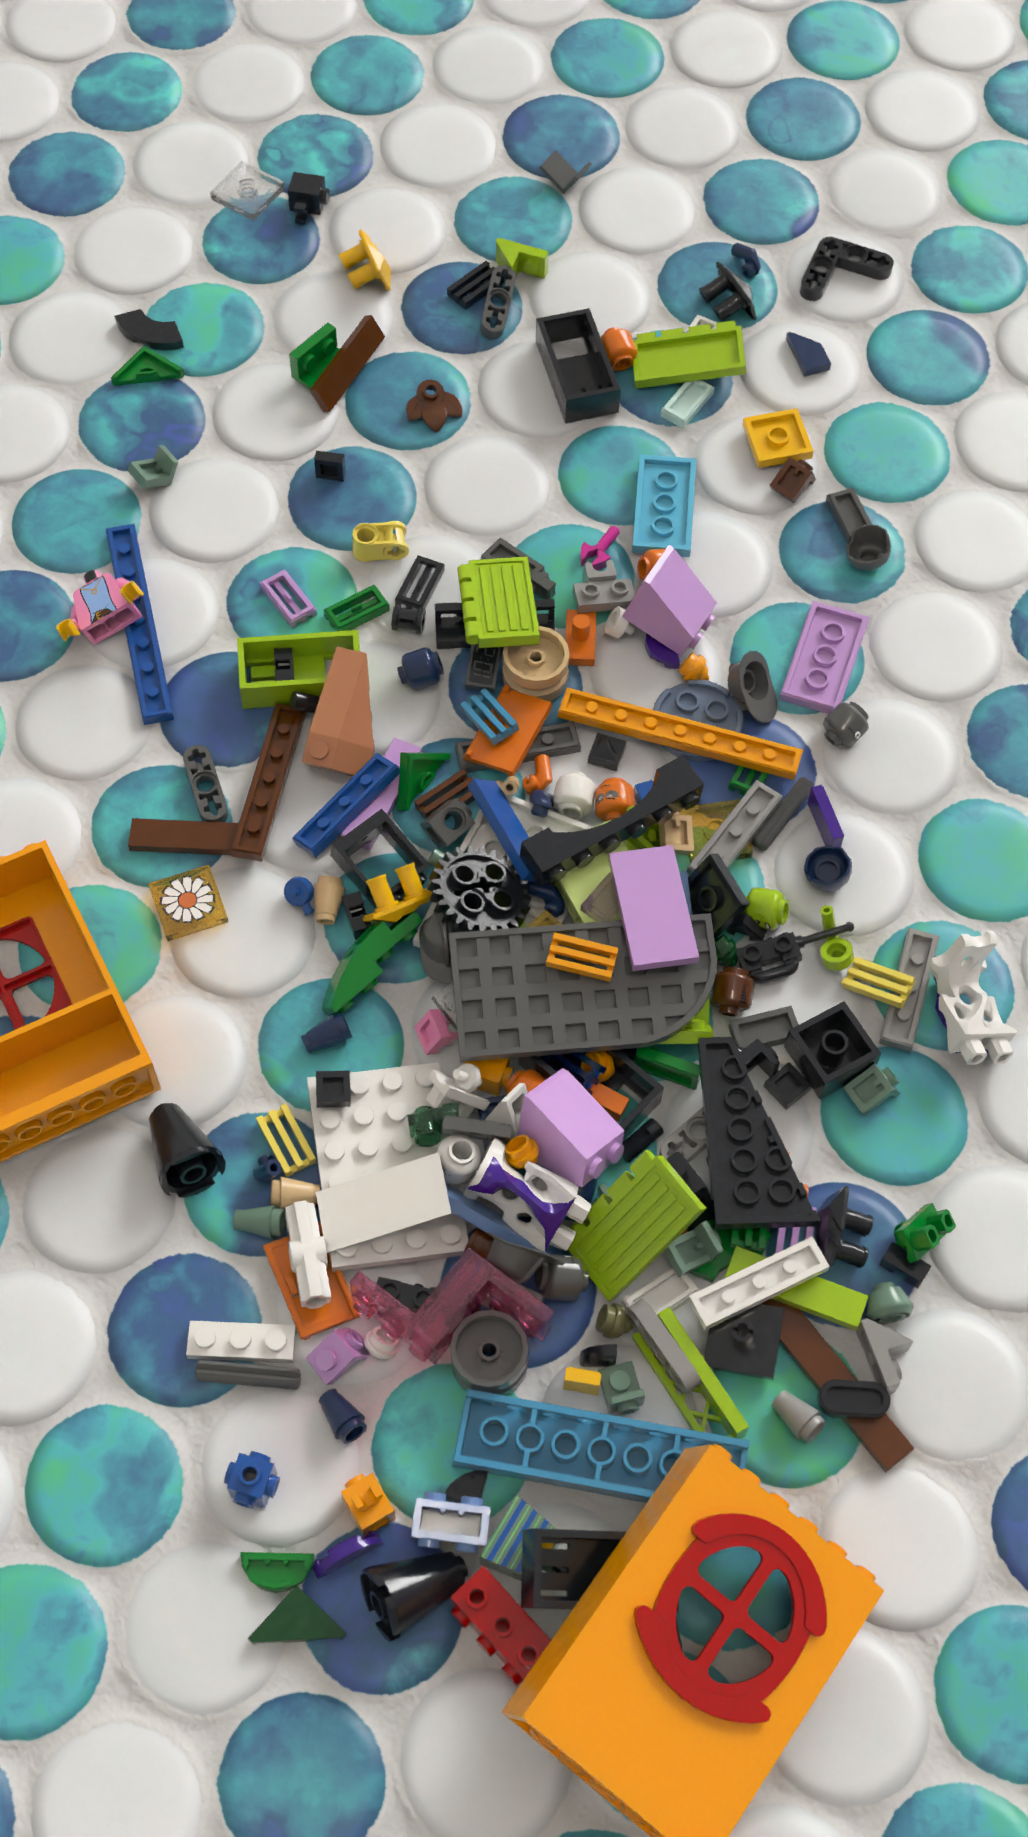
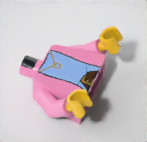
(101, 607)

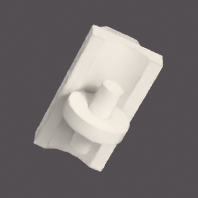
(459, 1088)

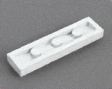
(758, 1283)

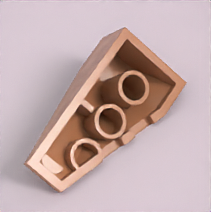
(342, 723)

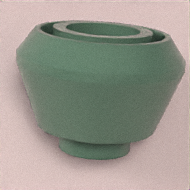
(888, 1304)

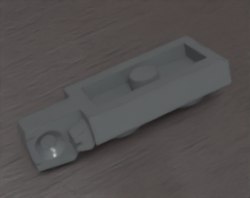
(540, 579)

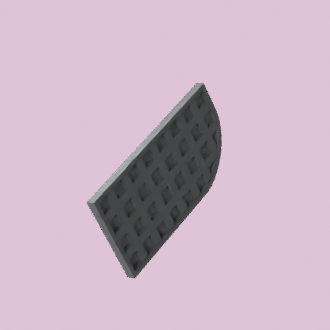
(521, 1008)

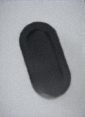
(853, 1399)

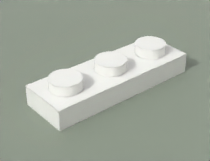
(241, 1342)

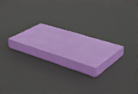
(824, 657)
(653, 908)

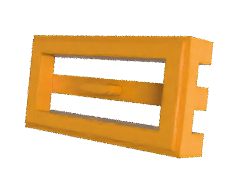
(584, 945)

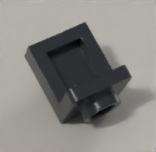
(760, 1055)

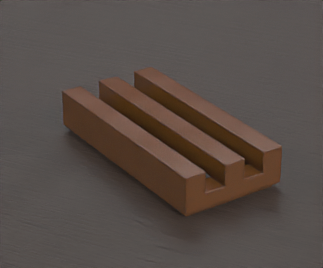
(440, 794)

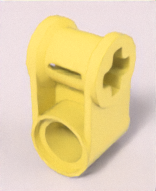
(377, 541)

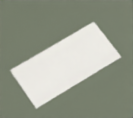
(383, 1202)

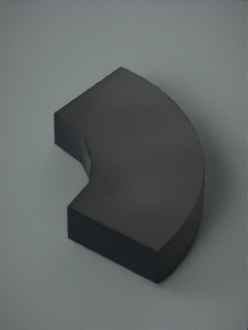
(142, 329)

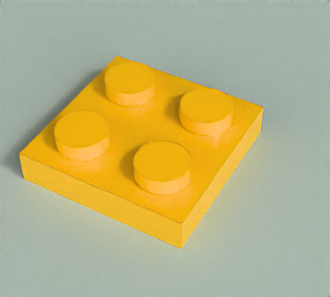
(777, 437)

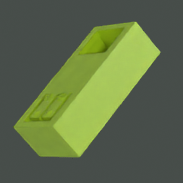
(308, 661)

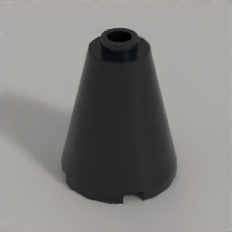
(182, 1152)
(410, 1589)

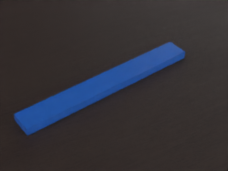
(141, 634)

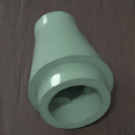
(262, 1221)

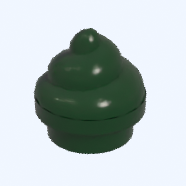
(726, 951)

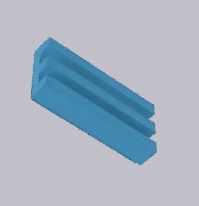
(478, 702)

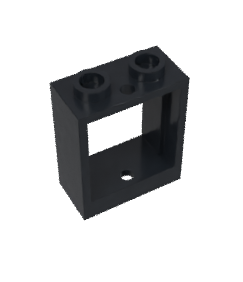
(361, 835)

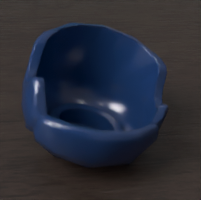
(828, 868)

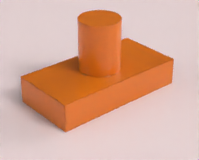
(581, 637)

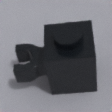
(307, 195)

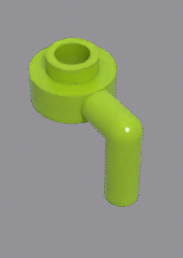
(835, 952)

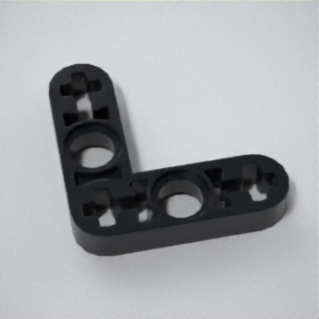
(839, 257)

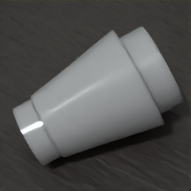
(799, 1416)

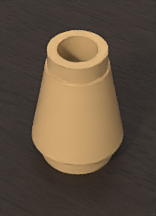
(328, 898)
(287, 1191)

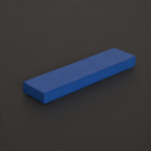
(346, 805)
(502, 821)

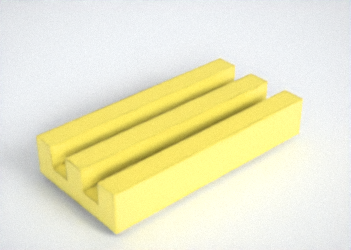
(878, 971)
(274, 1116)

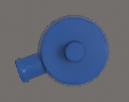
(299, 892)

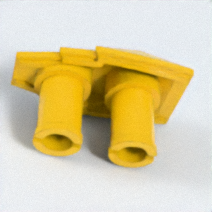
(376, 267)
(389, 909)

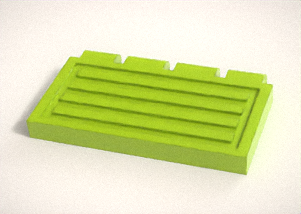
(689, 356)
(498, 602)
(635, 1225)

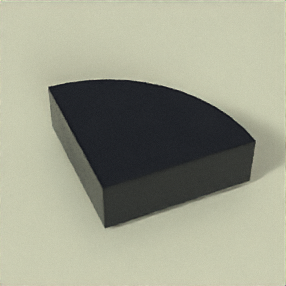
(746, 925)
(599, 1356)
(468, 1485)

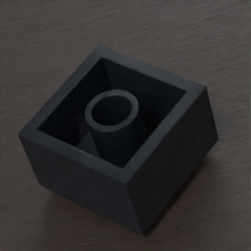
(831, 1049)

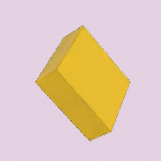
(582, 1381)

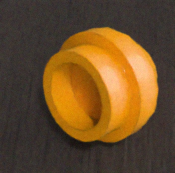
(694, 668)
(605, 1060)
(520, 1150)

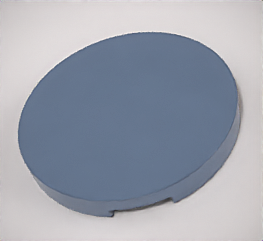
(703, 703)

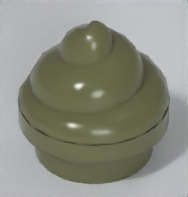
(613, 1321)

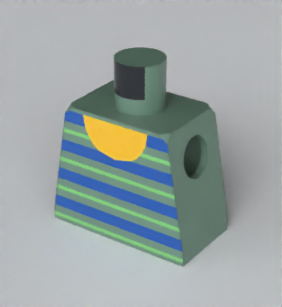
(504, 1547)

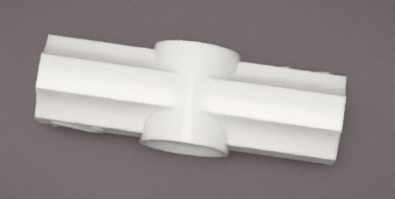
(307, 1255)

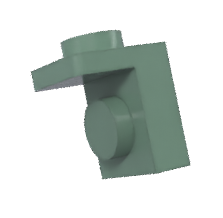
(872, 1088)
(621, 1388)

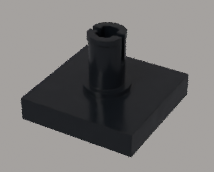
(716, 892)
(747, 1342)

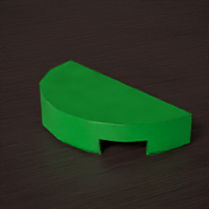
(276, 1570)

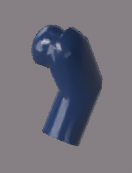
(750, 257)
(541, 803)
(551, 896)
(267, 1169)

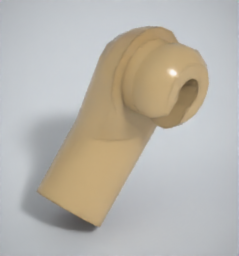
(509, 786)

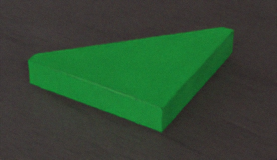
(146, 367)
(416, 773)

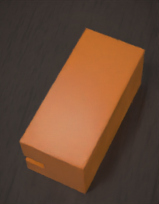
(610, 1100)

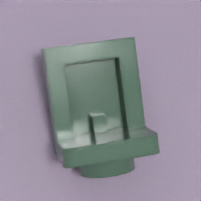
(155, 471)
(694, 1249)

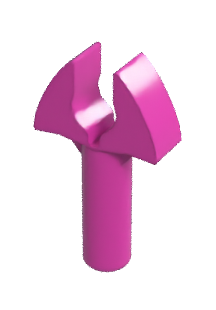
(599, 549)

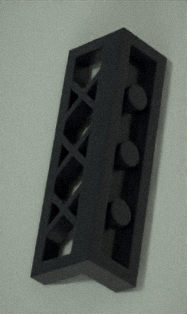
(451, 630)

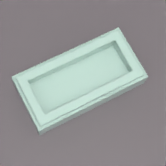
(687, 402)

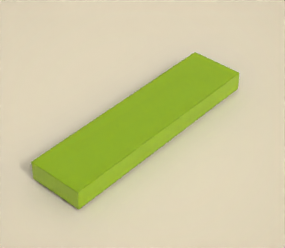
(813, 1296)

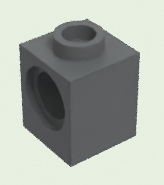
(439, 832)

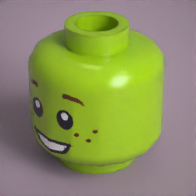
(767, 907)

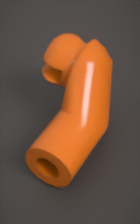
(541, 778)

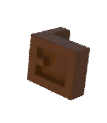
(793, 479)

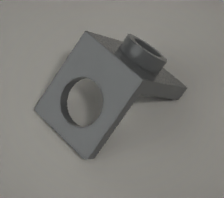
(561, 172)

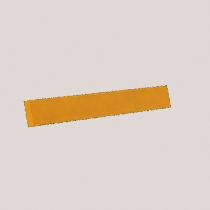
(680, 733)

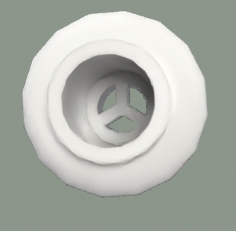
(574, 795)
(459, 1158)

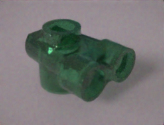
(426, 1123)

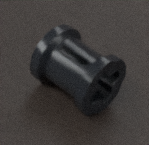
(408, 619)

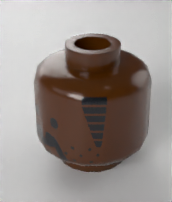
(732, 991)

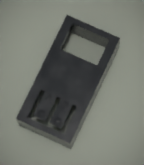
(581, 373)
(625, 1073)
(583, 1558)

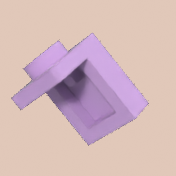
(337, 1354)

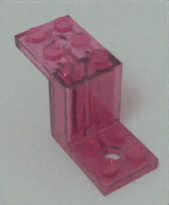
(455, 1298)

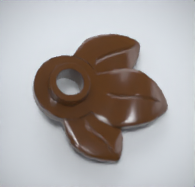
(435, 407)

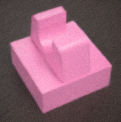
(434, 1032)

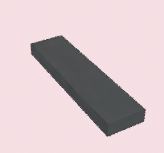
(550, 741)

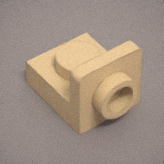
(679, 833)

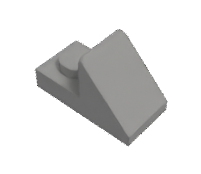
(879, 1345)

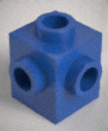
(256, 1491)

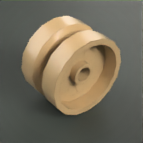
(538, 668)

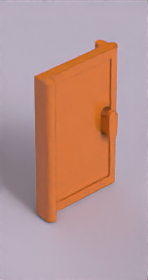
(509, 753)
(310, 1320)

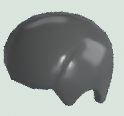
(869, 547)

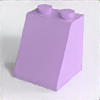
(672, 604)
(570, 1129)

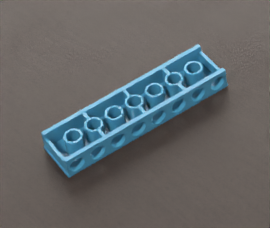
(574, 1446)

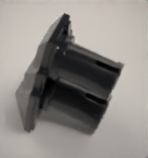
(731, 282)
(836, 1218)

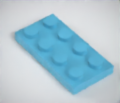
(664, 504)

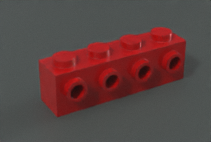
(500, 1624)

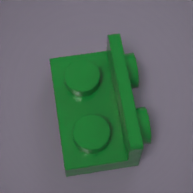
(313, 355)

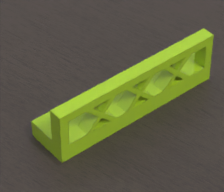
(710, 1387)

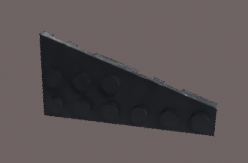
(746, 1157)

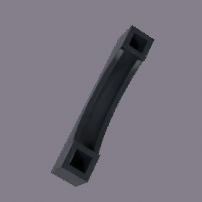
(553, 854)

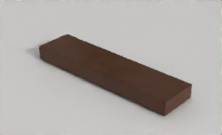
(347, 363)
(181, 836)

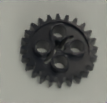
(478, 891)

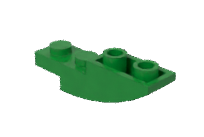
(359, 966)

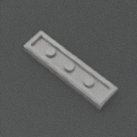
(740, 825)
(902, 1024)

